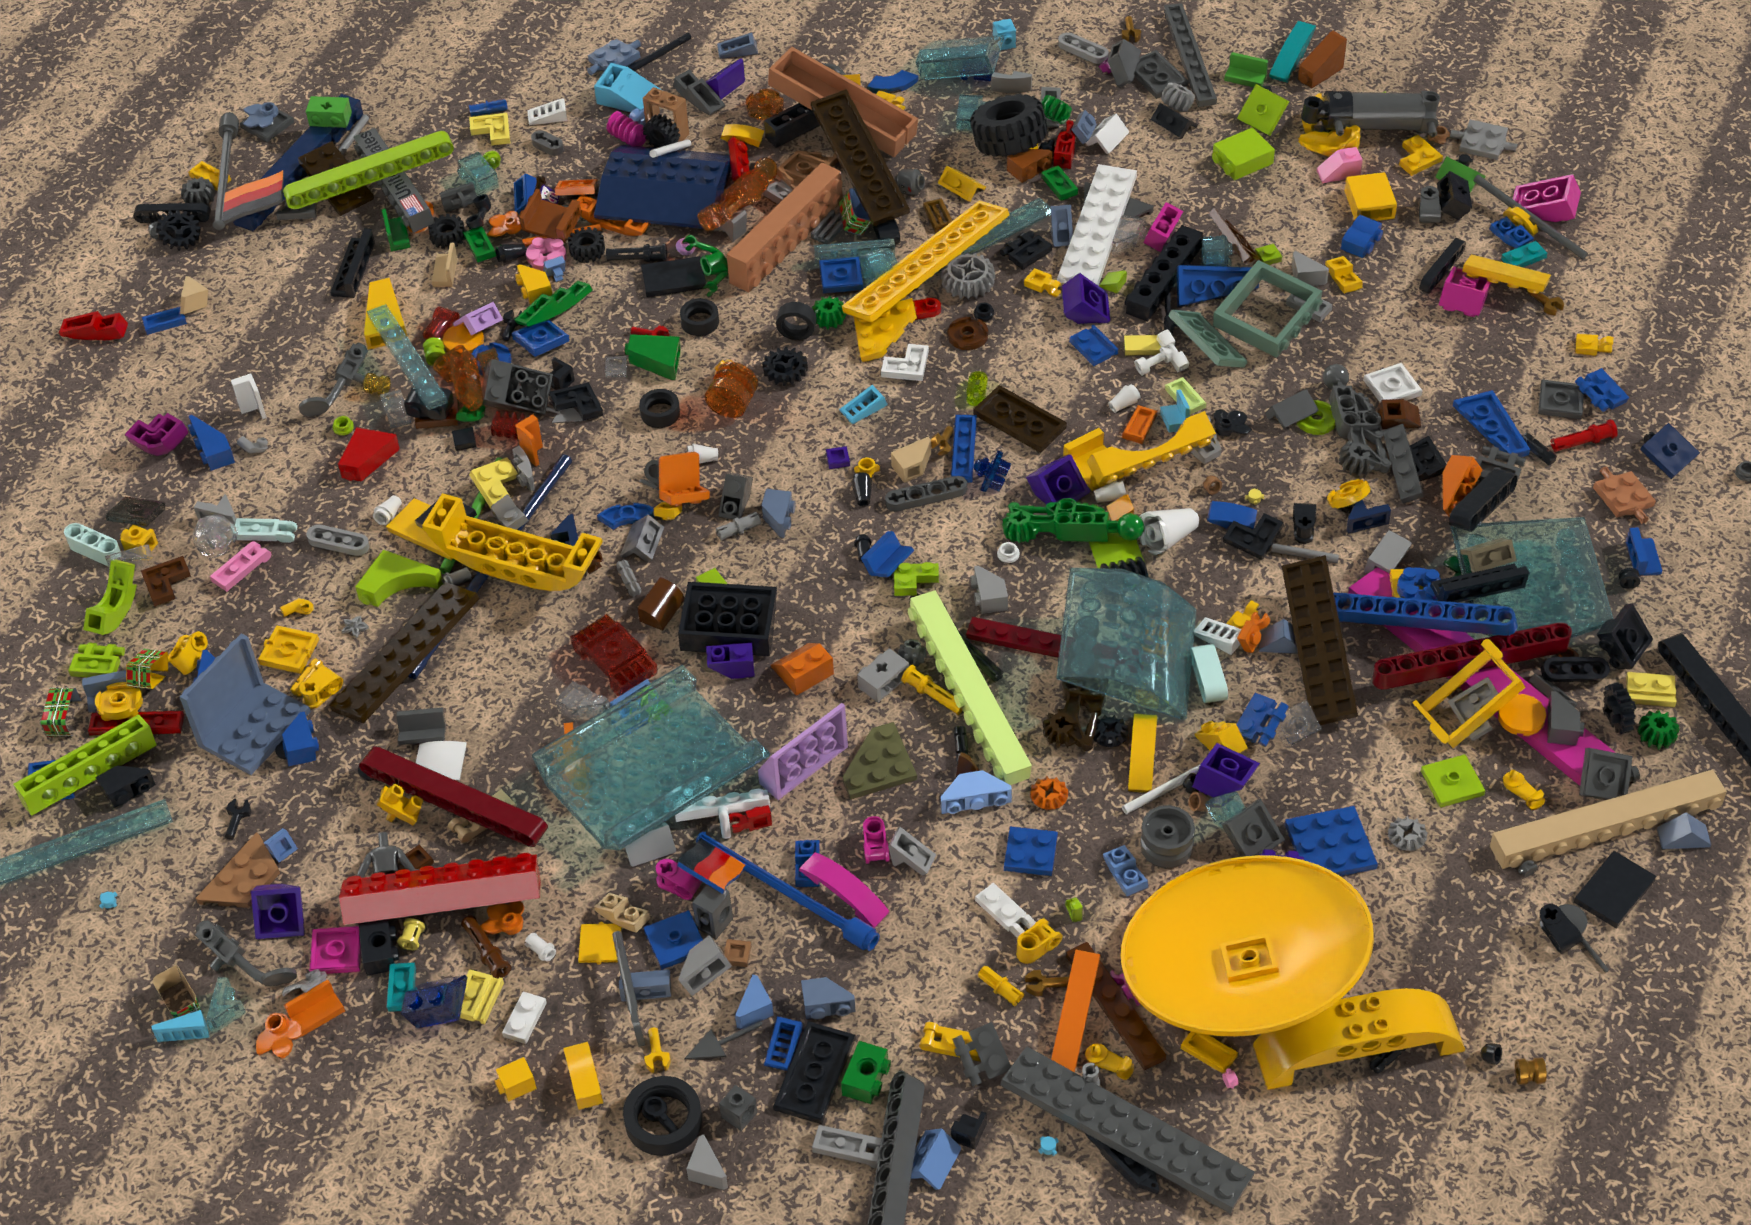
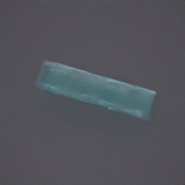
(850, 249)

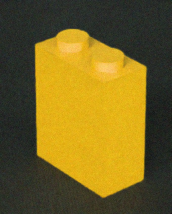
(1371, 196)

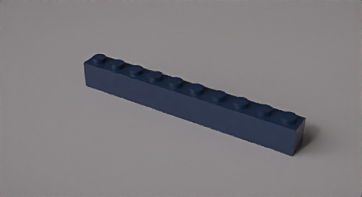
(293, 171)

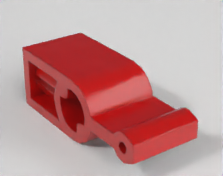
(1065, 147)

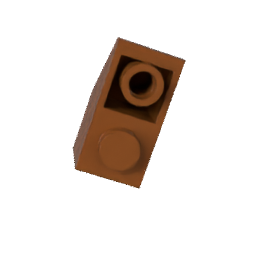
(1029, 163)

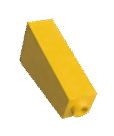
(379, 294)

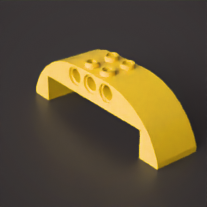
(507, 551)
(1358, 1029)

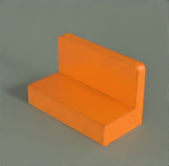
(530, 438)
(314, 1007)

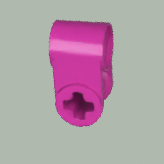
(875, 843)
(677, 880)

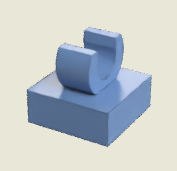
(555, 268)
(280, 845)

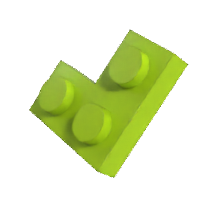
(908, 576)

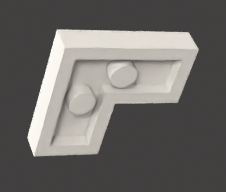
(907, 368)

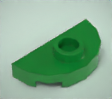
(470, 416)

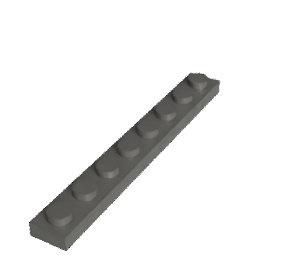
(1190, 55)

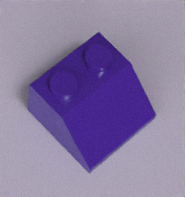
(1085, 301)
(1224, 772)

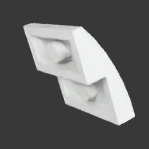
(443, 757)

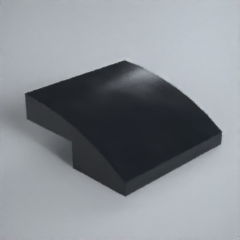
(1427, 459)

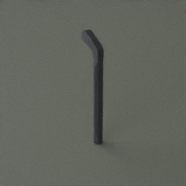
(660, 52)

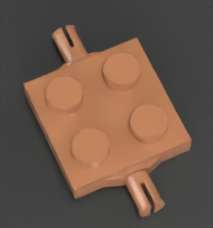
(1624, 494)

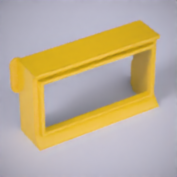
(1490, 652)

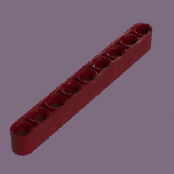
(1452, 658)
(454, 796)

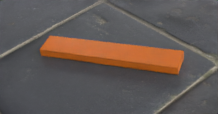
(1075, 1009)

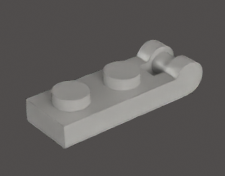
(846, 1145)

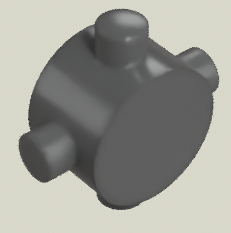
(1527, 868)

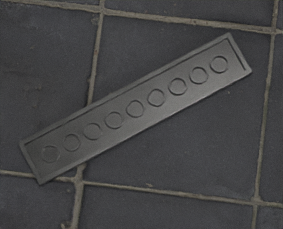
(1128, 1129)

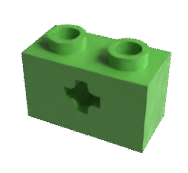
(328, 111)

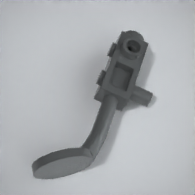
(345, 374)
(231, 953)

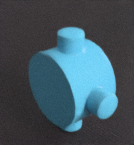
(108, 900)
(1048, 1145)

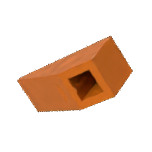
(1459, 480)

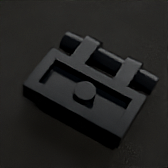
(1031, 250)

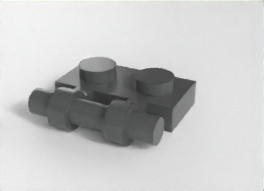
(1490, 463)
(989, 1050)

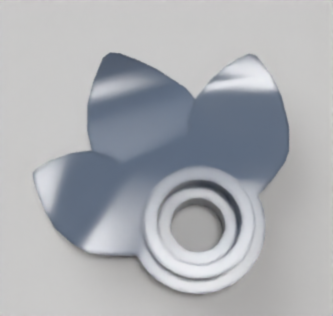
(260, 114)

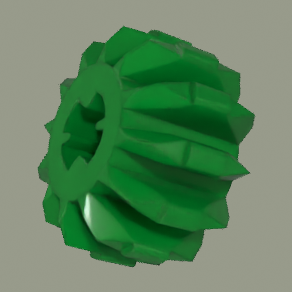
(1056, 109)
(829, 312)
(1658, 729)

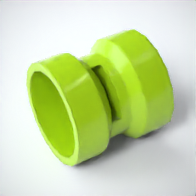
(433, 350)

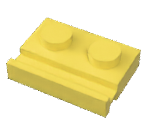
(1651, 689)
(480, 996)

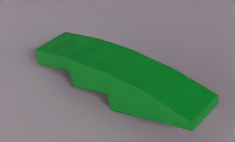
(547, 306)

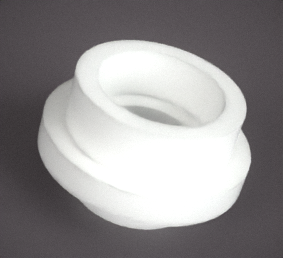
(1008, 552)

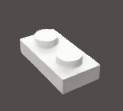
(524, 1017)

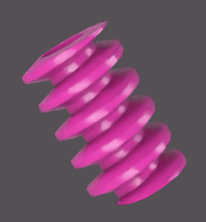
(626, 129)

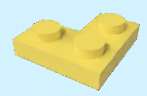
(494, 124)
(490, 479)

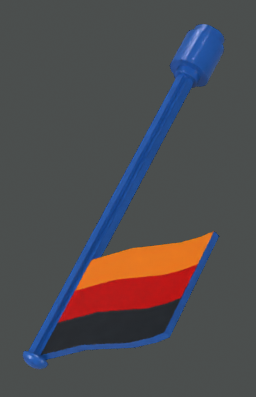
(721, 866)

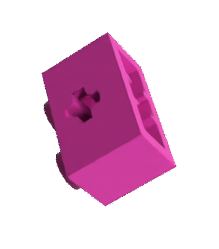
(1163, 226)

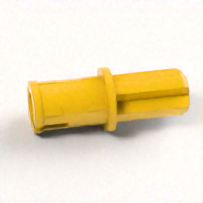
(1000, 985)

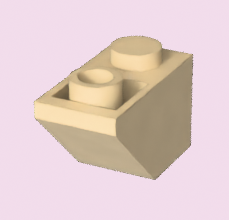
(912, 459)

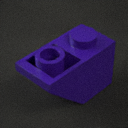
(731, 660)

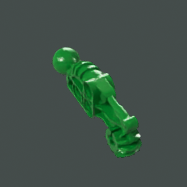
(1069, 522)

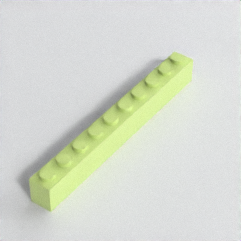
(969, 689)

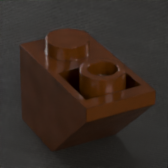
(1398, 412)

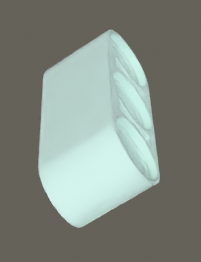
(90, 542)
(1209, 673)

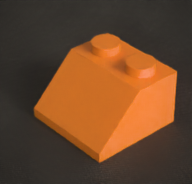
(804, 667)

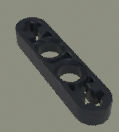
(144, 212)
(1442, 265)

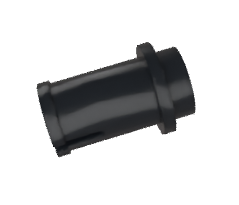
(862, 544)

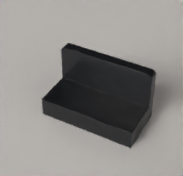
(1172, 120)

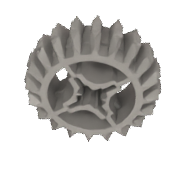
(968, 276)

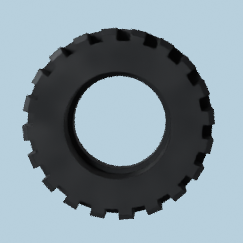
(1008, 125)

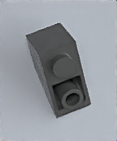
(1123, 62)
(735, 495)

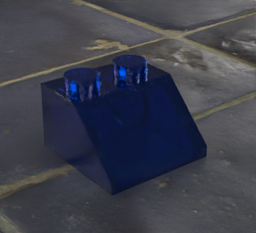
(434, 1002)

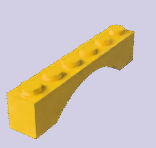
(1114, 462)

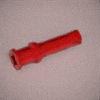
(1592, 434)

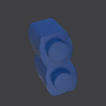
(1362, 236)

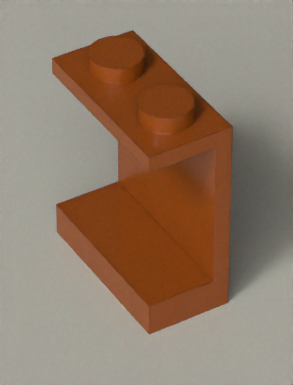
(549, 218)

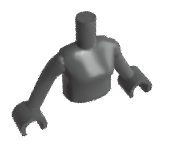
(384, 858)

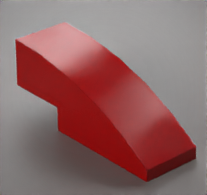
(94, 327)

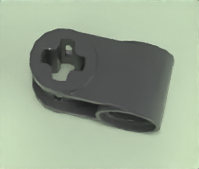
(1429, 205)

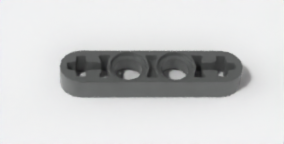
(927, 496)

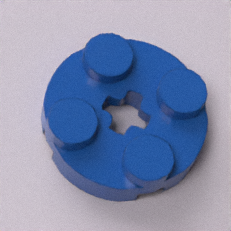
(1411, 578)

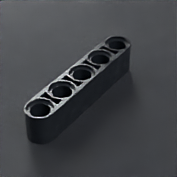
(1483, 500)

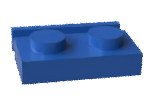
(1093, 345)

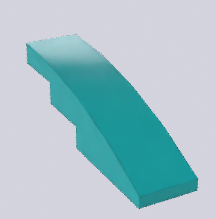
(1292, 51)

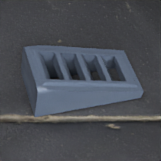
(744, 46)

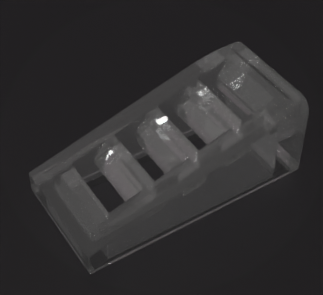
(140, 556)

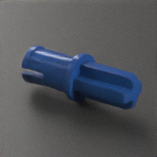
(488, 107)

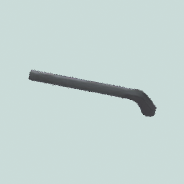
(628, 986)

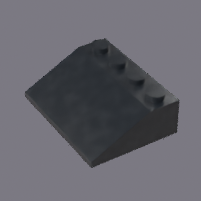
(726, 616)

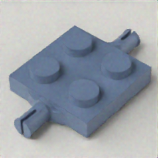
(613, 52)

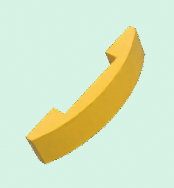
(1142, 753)

